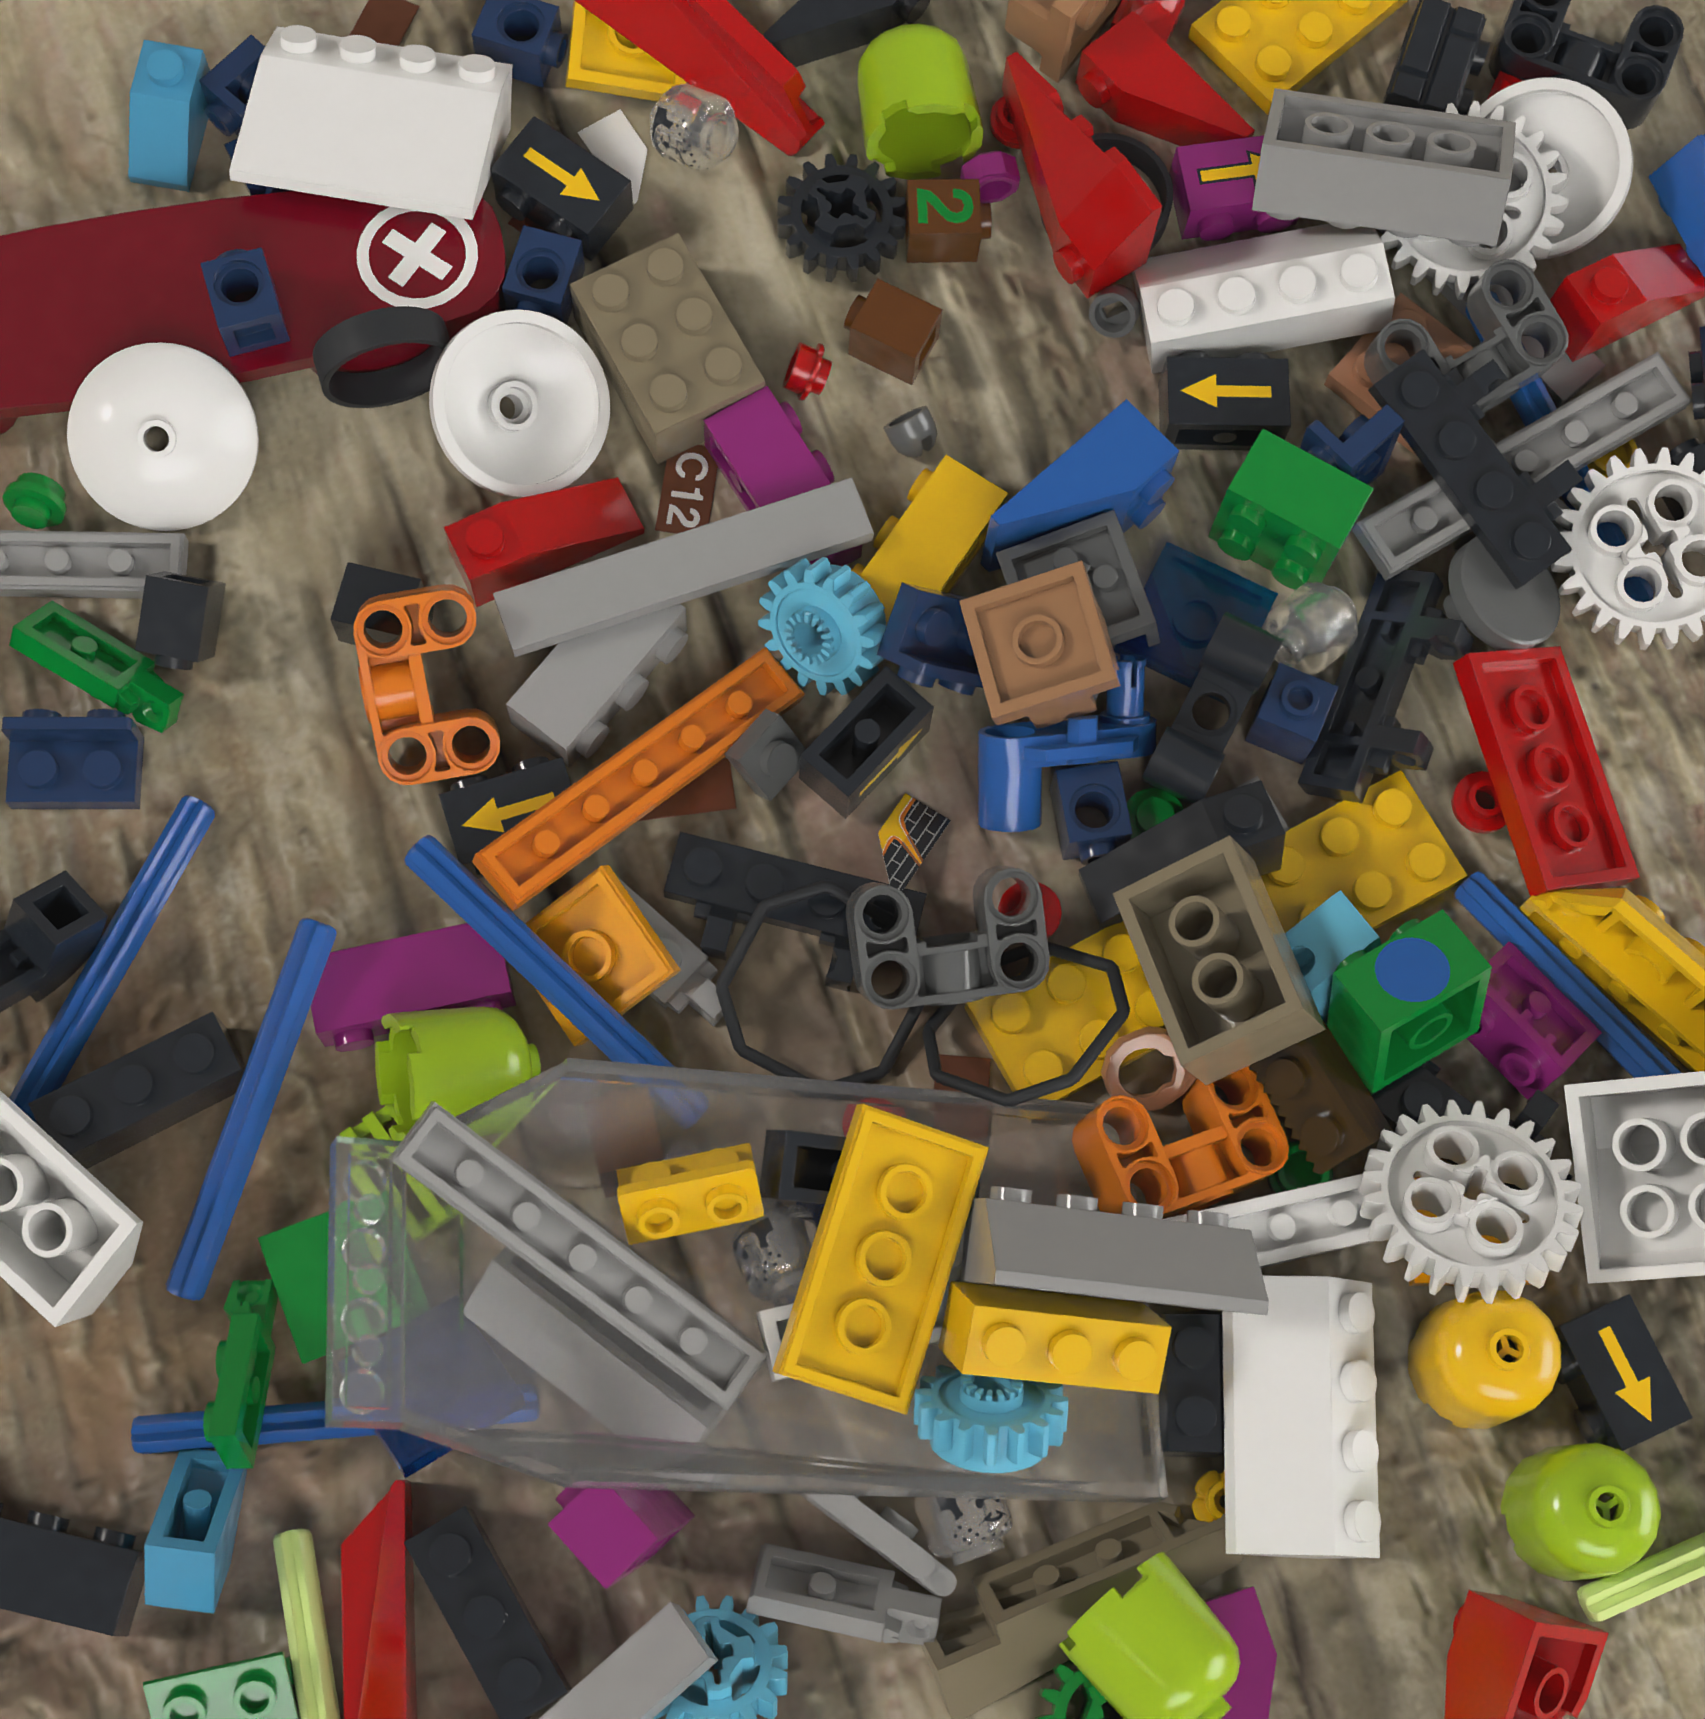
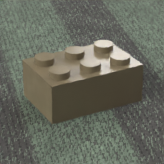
(664, 344)
(1218, 961)

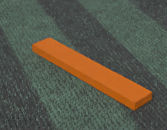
(634, 780)

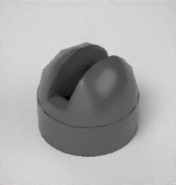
(1119, 320)
(912, 432)

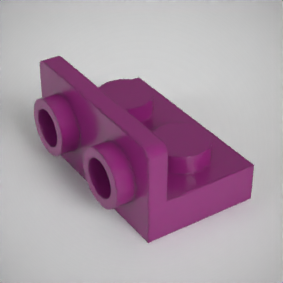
(1529, 1024)

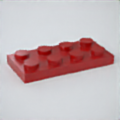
(1545, 770)

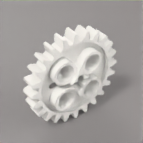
(1519, 236)
(1600, 569)
(1470, 1201)

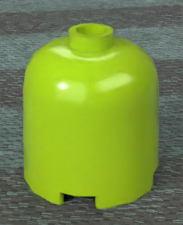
(917, 102)
(449, 1059)
(1555, 1517)
(1156, 1648)

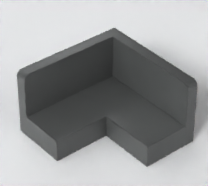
(1109, 567)

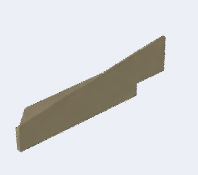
(1038, 1598)

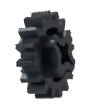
(838, 209)

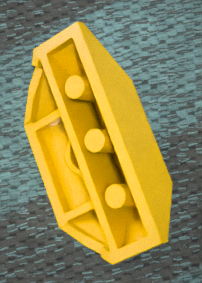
(1633, 960)

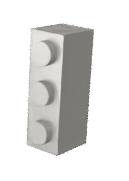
(591, 678)

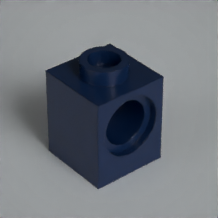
(508, 19)
(538, 257)
(249, 323)
(1291, 713)
(1095, 787)

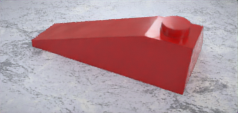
(1089, 199)
(1518, 1661)

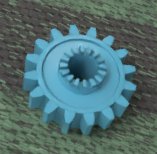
(824, 624)
(989, 1420)

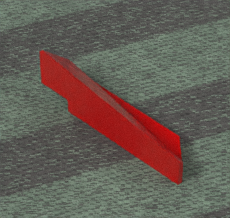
(722, 54)
(380, 1612)

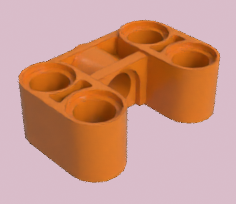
(398, 693)
(1191, 1170)

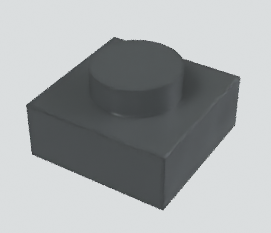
(767, 754)

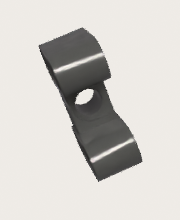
(1500, 328)
(952, 965)

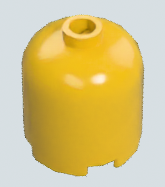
(1464, 1375)

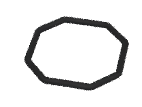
(739, 953)
(1052, 1085)

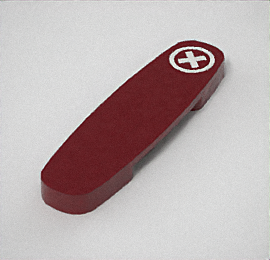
(138, 279)

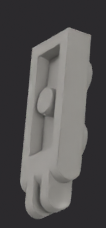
(889, 1537)

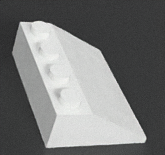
(374, 122)
(1640, 1175)

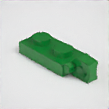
(97, 665)
(243, 1372)

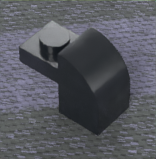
(47, 939)

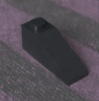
(830, 27)
(1238, 813)

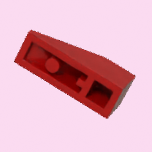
(1153, 89)
(1625, 295)
(539, 535)

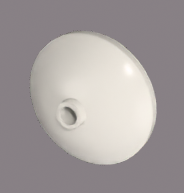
(1590, 147)
(556, 397)
(207, 426)

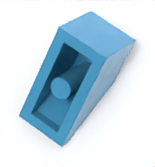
(166, 115)
(193, 1533)

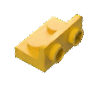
(689, 1193)

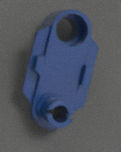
(1015, 752)

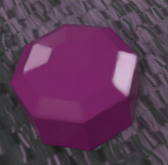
(996, 175)

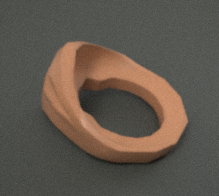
(1147, 1038)

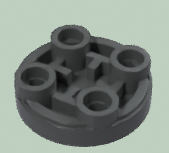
(1493, 607)

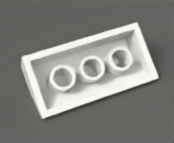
(1265, 293)
(59, 1226)
(1302, 1422)

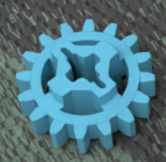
(746, 1664)

